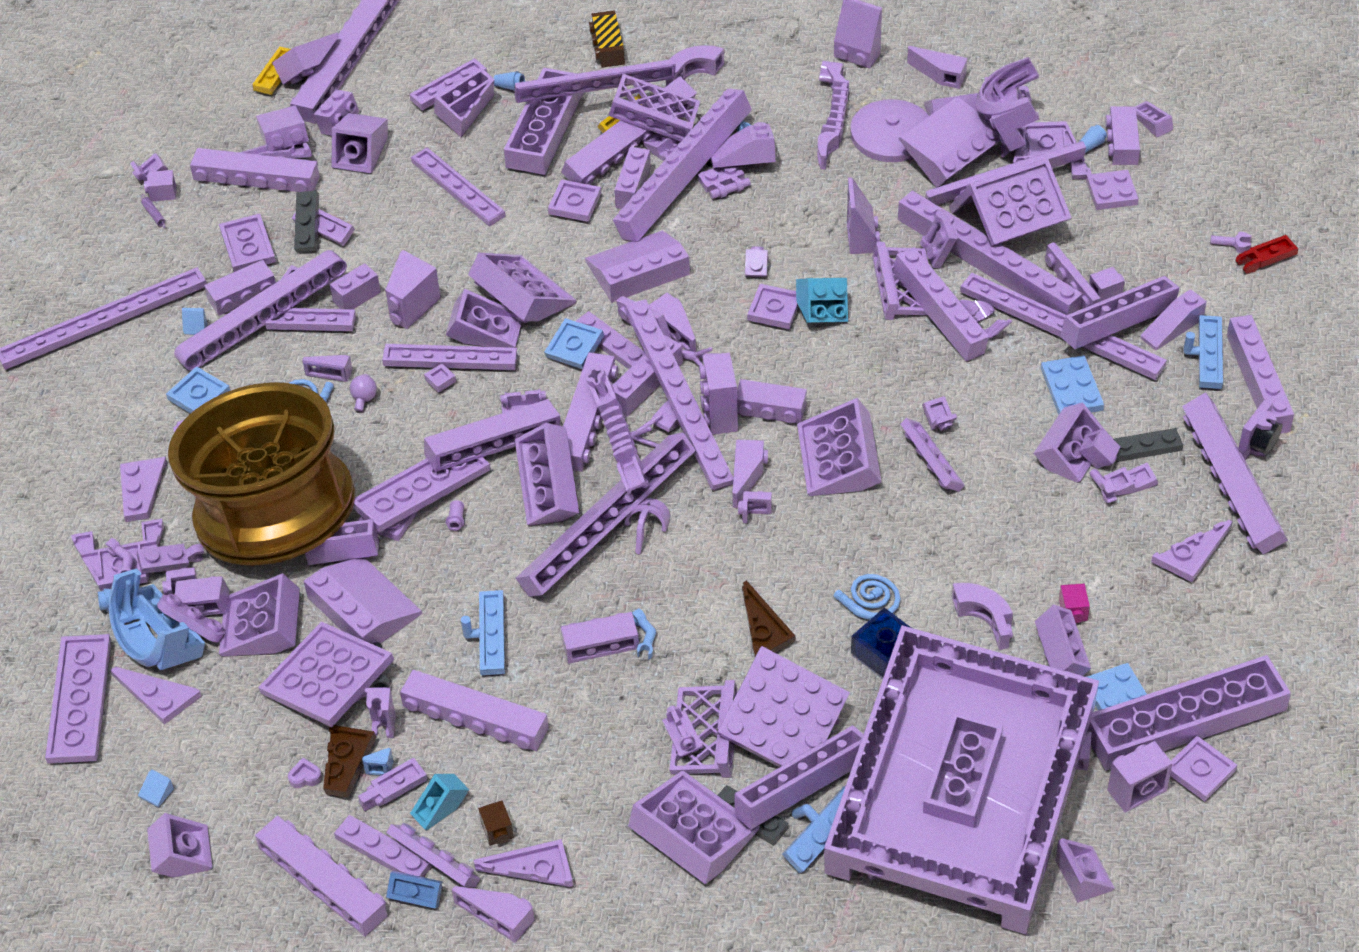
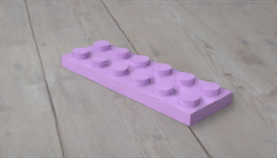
(414, 490)
(78, 699)

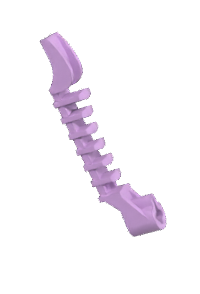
(832, 132)
(617, 429)

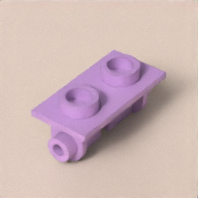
(515, 400)
(681, 731)

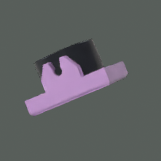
(1260, 432)

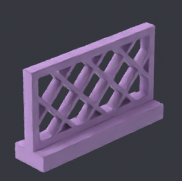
(650, 117)
(888, 282)
(724, 748)

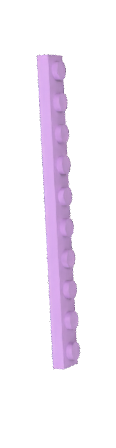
(101, 318)
(1052, 321)
(679, 394)

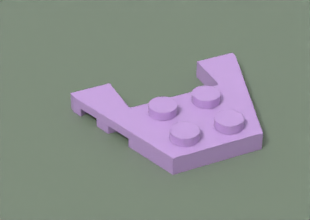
(1049, 136)
(104, 565)

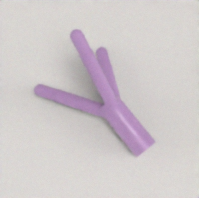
(690, 355)
(643, 429)

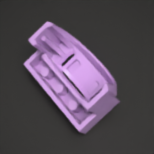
(1012, 110)

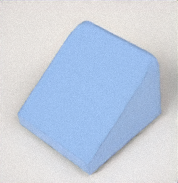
(193, 320)
(378, 762)
(155, 788)

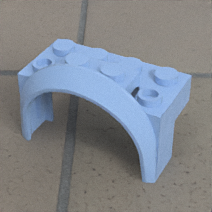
(174, 641)

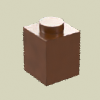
(496, 823)

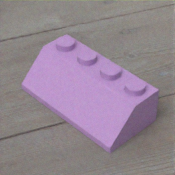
(546, 475)

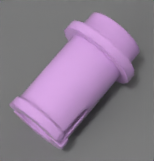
(455, 518)

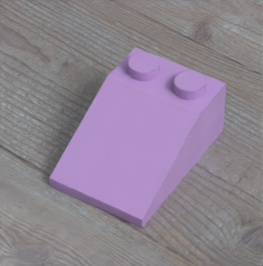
(858, 33)
(303, 58)
(748, 146)
(860, 221)
(482, 322)

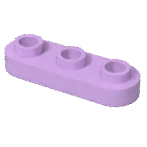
(192, 617)

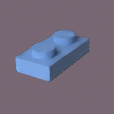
(414, 889)

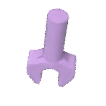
(1240, 242)
(1106, 486)

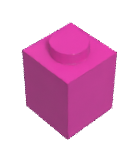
(1075, 599)

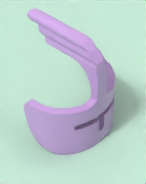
(981, 310)
(657, 508)

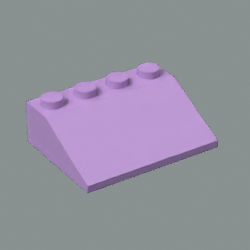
(950, 140)
(639, 265)
(519, 286)
(839, 450)
(360, 600)
(691, 826)

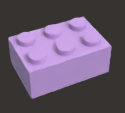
(719, 393)

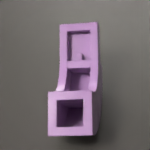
(697, 60)
(987, 605)

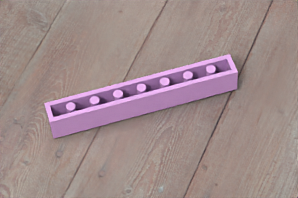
(616, 141)
(1234, 473)

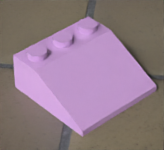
(261, 618)

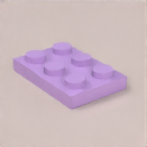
(246, 242)

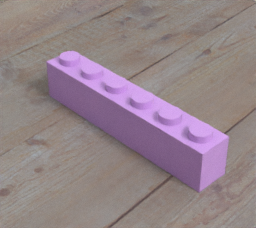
(254, 170)
(940, 304)
(1118, 312)
(1258, 368)
(584, 414)
(486, 435)
(474, 710)
(798, 778)
(322, 875)

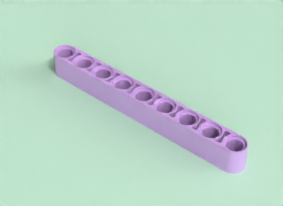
(255, 312)

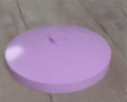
(881, 124)

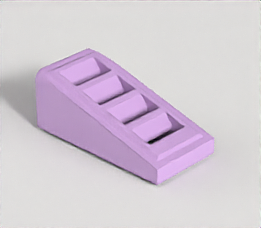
(1154, 119)
(335, 367)

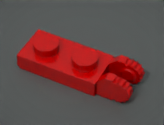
(1267, 253)

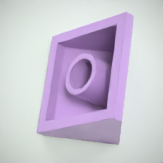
(1082, 870)

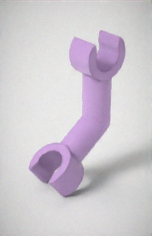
(116, 549)

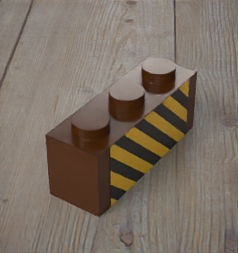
(607, 39)

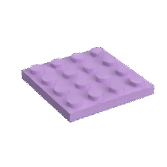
(326, 673)
(781, 709)

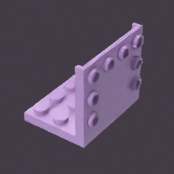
(1016, 202)

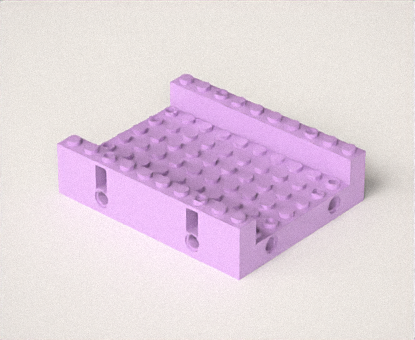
(963, 775)

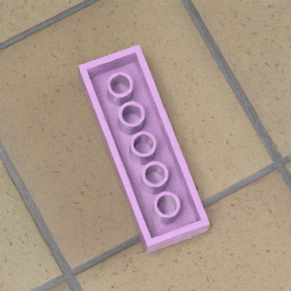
(540, 129)

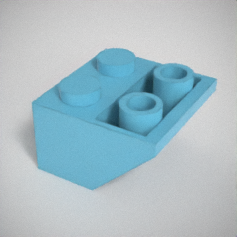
(823, 299)

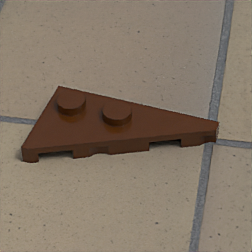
(764, 624)

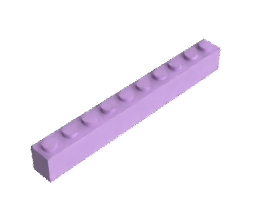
(342, 56)
(682, 165)
(994, 260)
(603, 517)

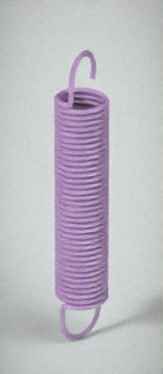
(153, 211)

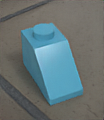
(439, 799)

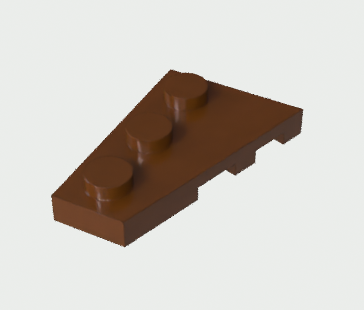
(345, 758)

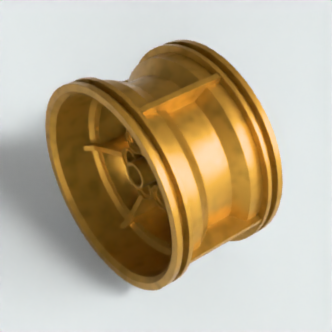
(262, 473)

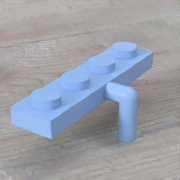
(1208, 350)
(489, 632)
(814, 836)

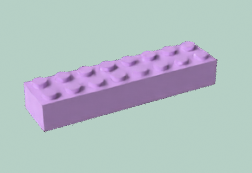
(1190, 710)

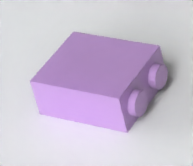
(282, 128)

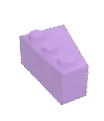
(464, 100)

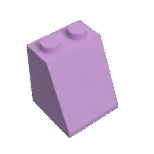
(358, 142)
(411, 289)

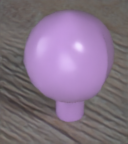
(362, 390)

